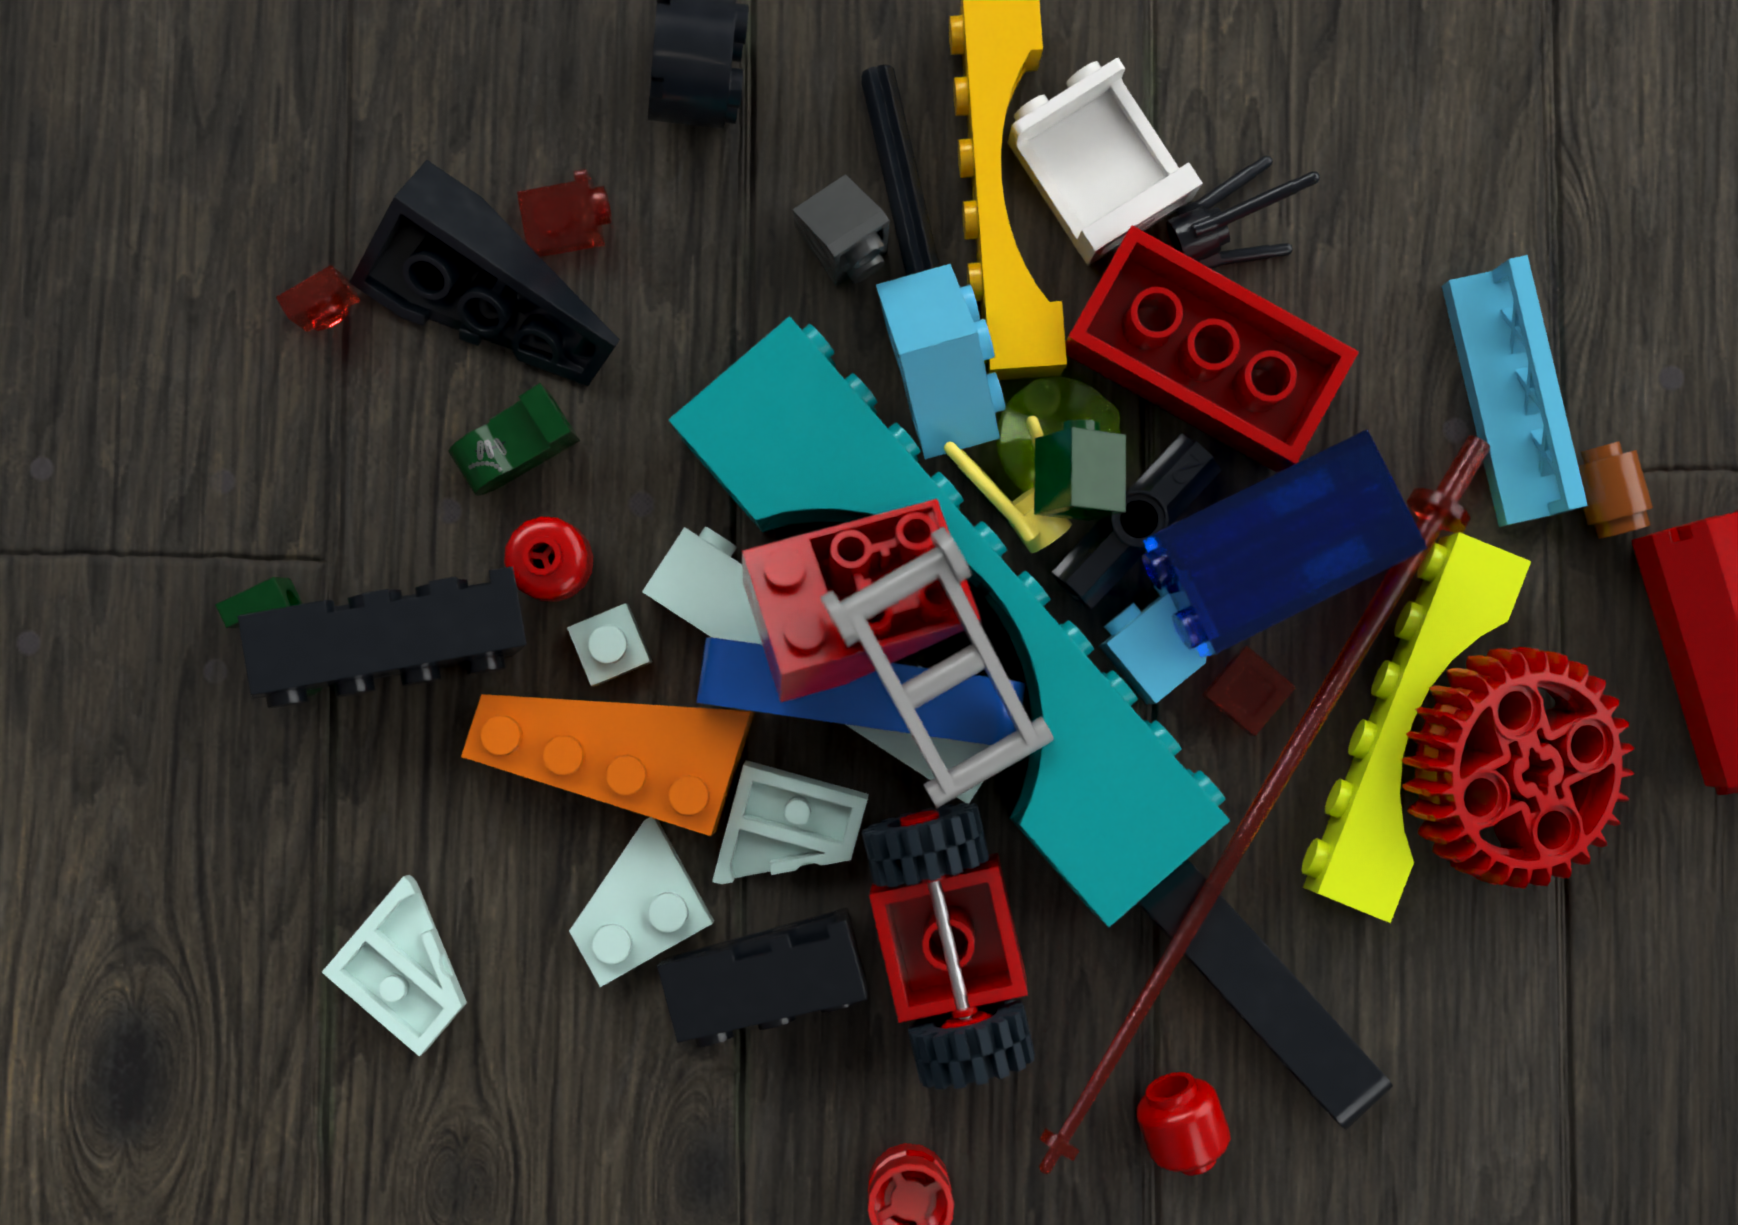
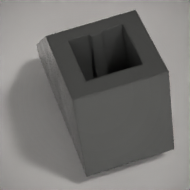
(844, 231)

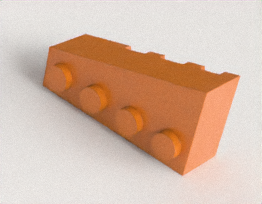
(629, 755)

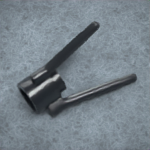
(1203, 231)

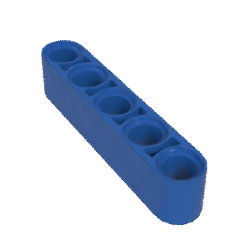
(740, 678)

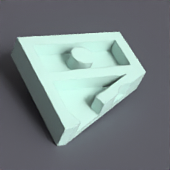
(787, 823)

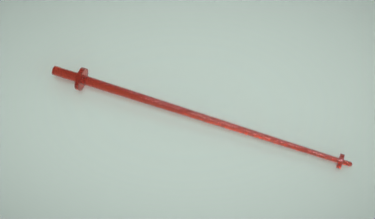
(1436, 512)

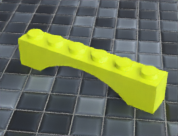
(1364, 847)

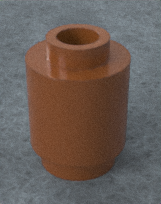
(1614, 490)

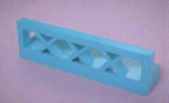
(1514, 393)

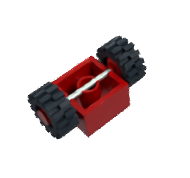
(949, 945)

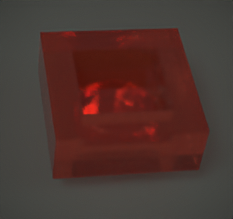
(319, 300)
(1249, 691)

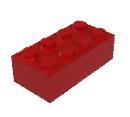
(1209, 351)

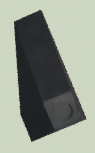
(461, 265)

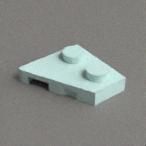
(639, 907)
(400, 969)

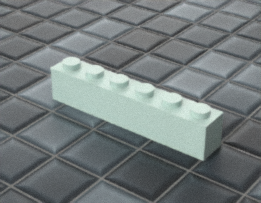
(708, 591)

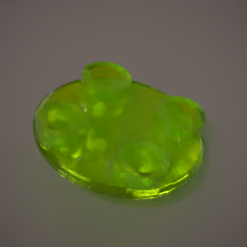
(1052, 402)

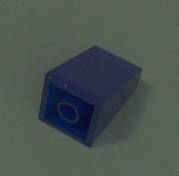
(1282, 545)

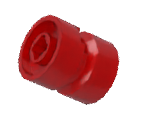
(909, 1188)

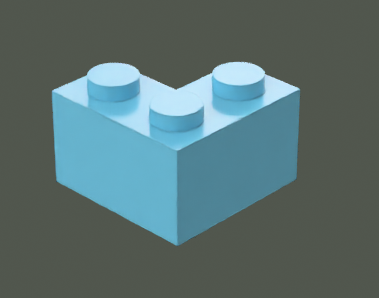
(942, 358)

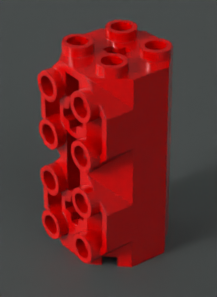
(1695, 605)

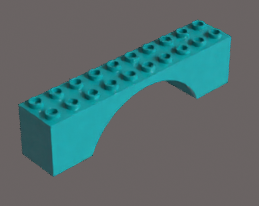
(808, 448)

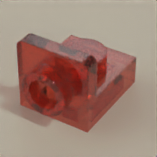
(565, 215)

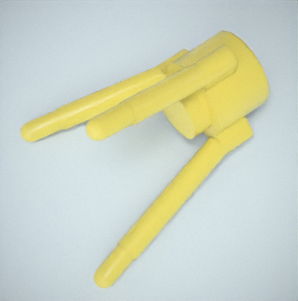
(1032, 529)

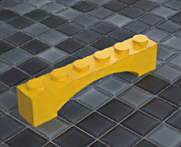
(997, 47)

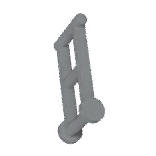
(950, 568)

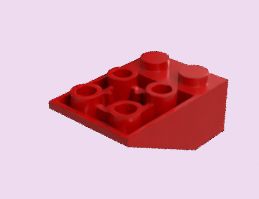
(793, 573)

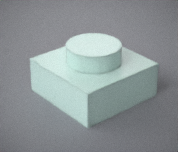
(609, 644)

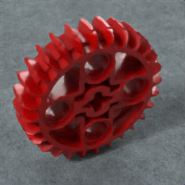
(1527, 770)

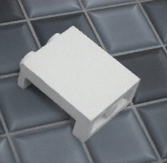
(1099, 160)

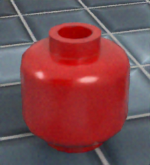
(570, 566)
(1183, 1123)

